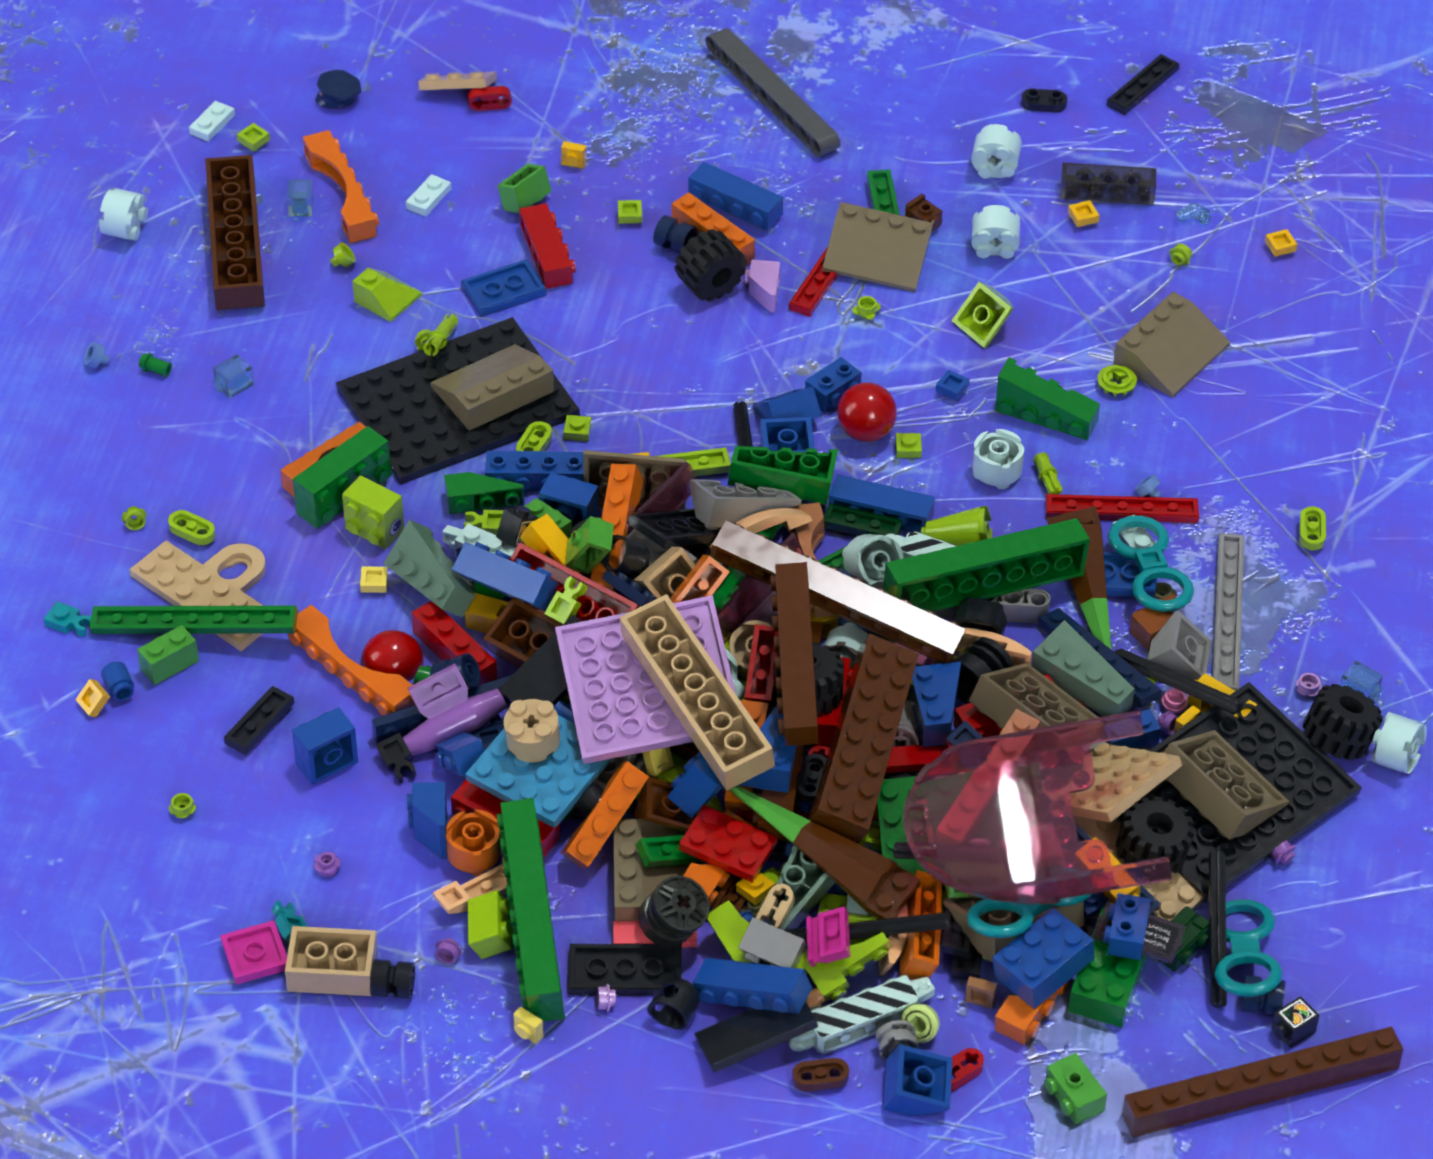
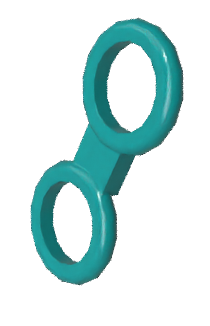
(1151, 563)
(1026, 911)
(1246, 949)

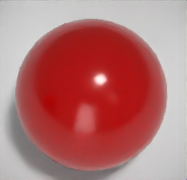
(867, 412)
(393, 654)

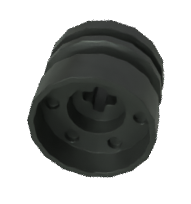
(674, 911)

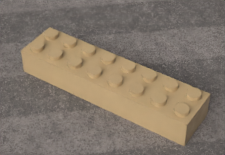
(697, 692)

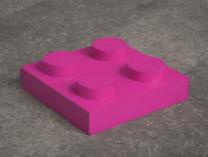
(254, 952)

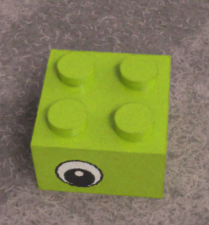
(373, 512)

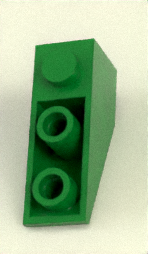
(480, 492)

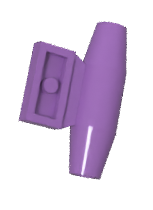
(448, 709)

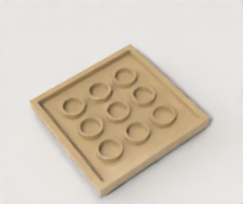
(1121, 780)

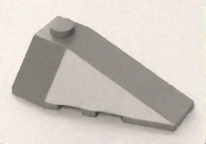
(721, 503)

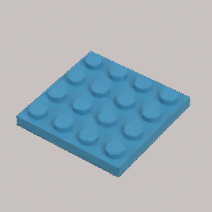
(552, 783)

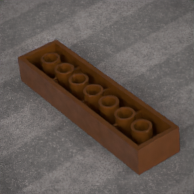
(234, 232)
(863, 738)

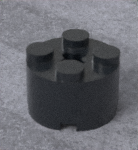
(981, 615)

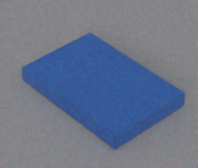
(503, 288)
(1121, 574)

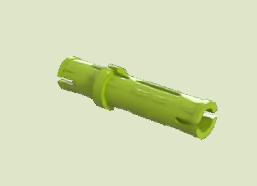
(438, 338)

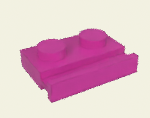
(828, 936)

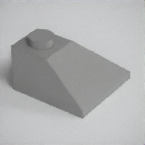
(1181, 647)

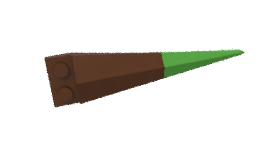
(1091, 587)
(863, 874)

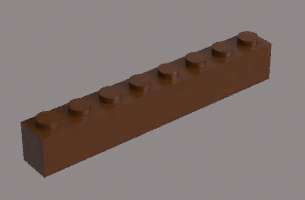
(796, 654)

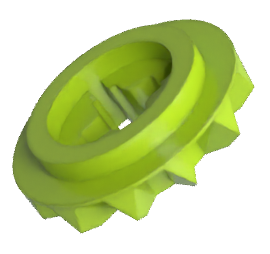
(1120, 374)

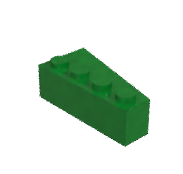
(1044, 402)
(802, 473)

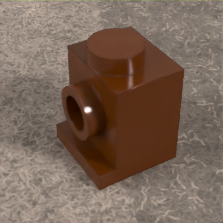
(923, 210)

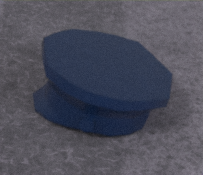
(337, 89)

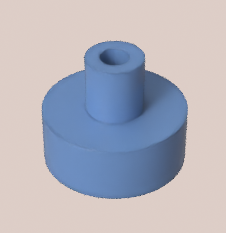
(95, 355)
(1148, 486)

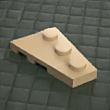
(457, 80)

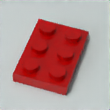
(728, 843)

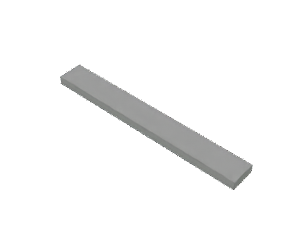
(1228, 610)

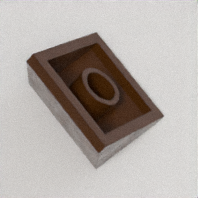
(658, 808)

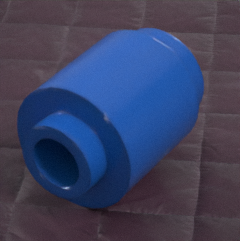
(118, 681)

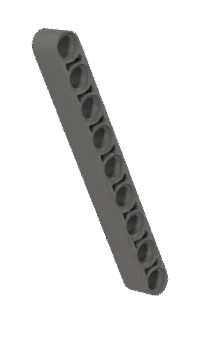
(773, 92)

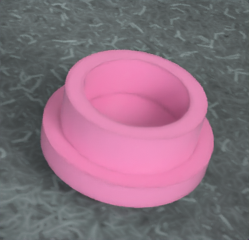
(1174, 701)

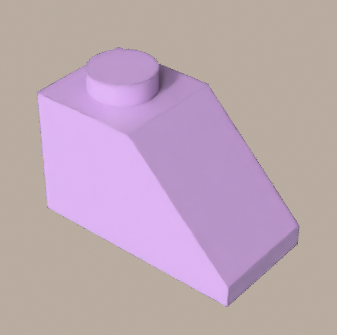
(764, 282)

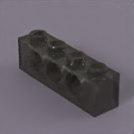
(1108, 183)

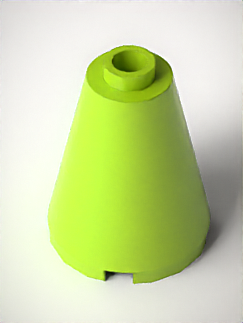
(961, 527)

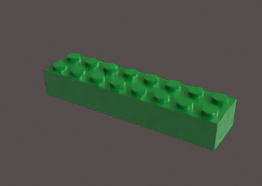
(990, 566)
(530, 910)

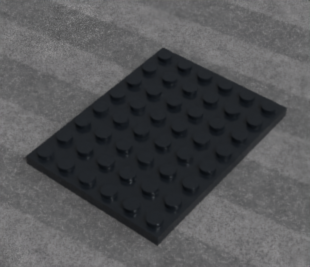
(420, 425)
(1282, 757)

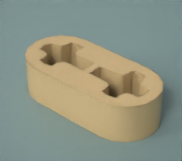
(770, 903)

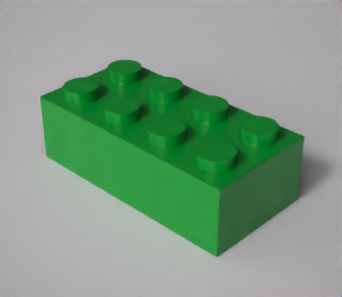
(321, 485)
(1106, 986)

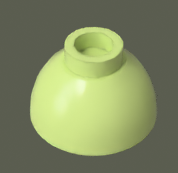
(924, 1021)

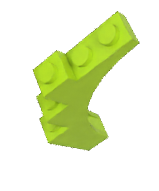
(828, 977)

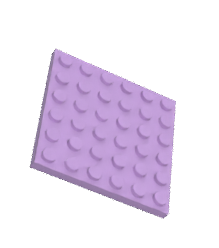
(612, 695)

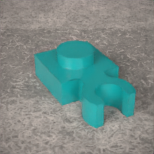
(64, 618)
(286, 919)

